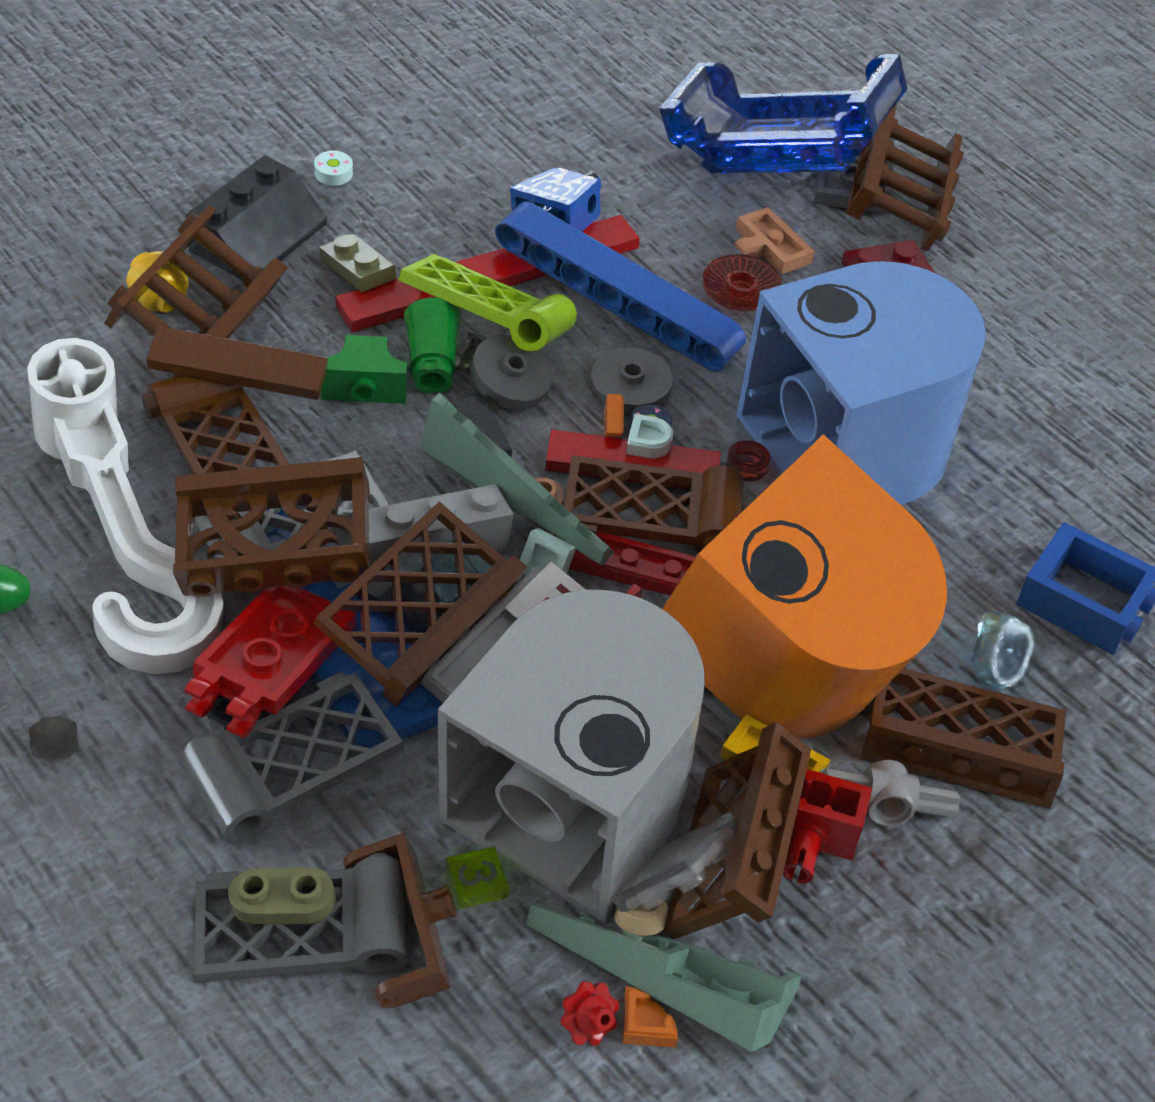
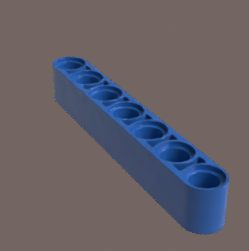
(621, 286)

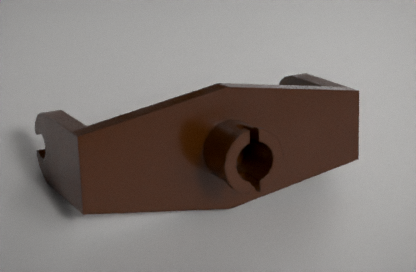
(427, 910)

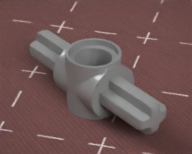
(899, 794)

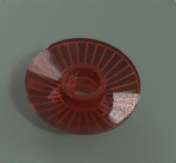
(738, 279)

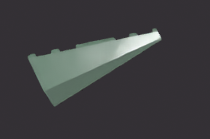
(474, 458)
(704, 986)

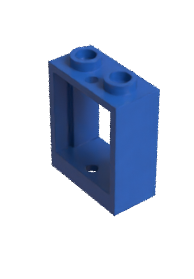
(1076, 612)

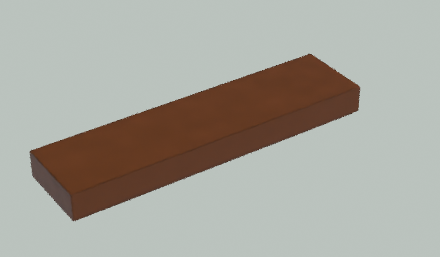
(237, 362)

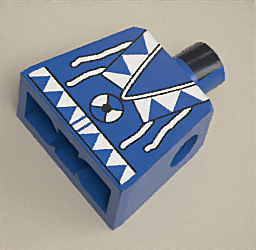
(563, 194)

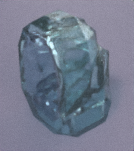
(1002, 650)

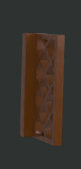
(442, 634)
(959, 754)
(762, 838)

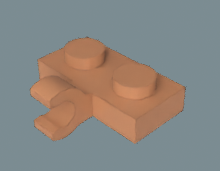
(773, 239)

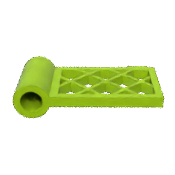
(530, 320)

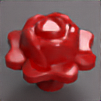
(589, 1013)

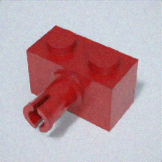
(826, 821)

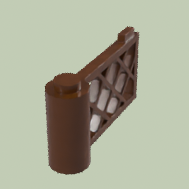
(202, 400)
(712, 500)

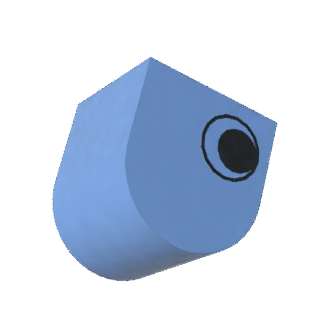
(869, 361)

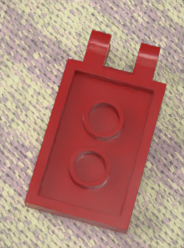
(263, 656)

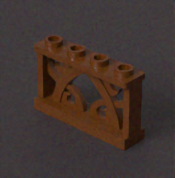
(295, 562)

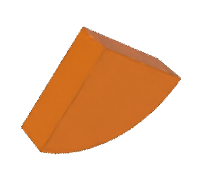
(614, 415)
(646, 1021)

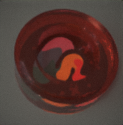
(749, 459)

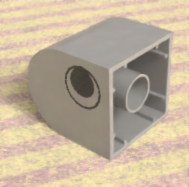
(575, 742)

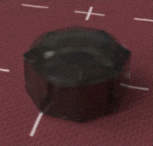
(54, 738)

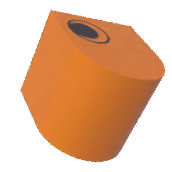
(812, 597)

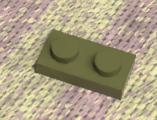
(357, 262)

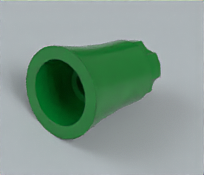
(432, 342)

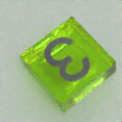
(477, 877)

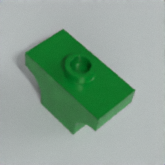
(365, 372)

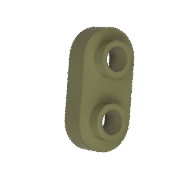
(280, 896)

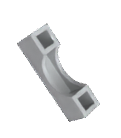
(479, 508)

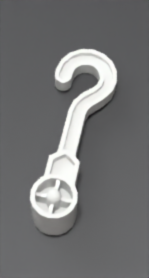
(78, 423)

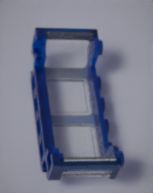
(779, 129)

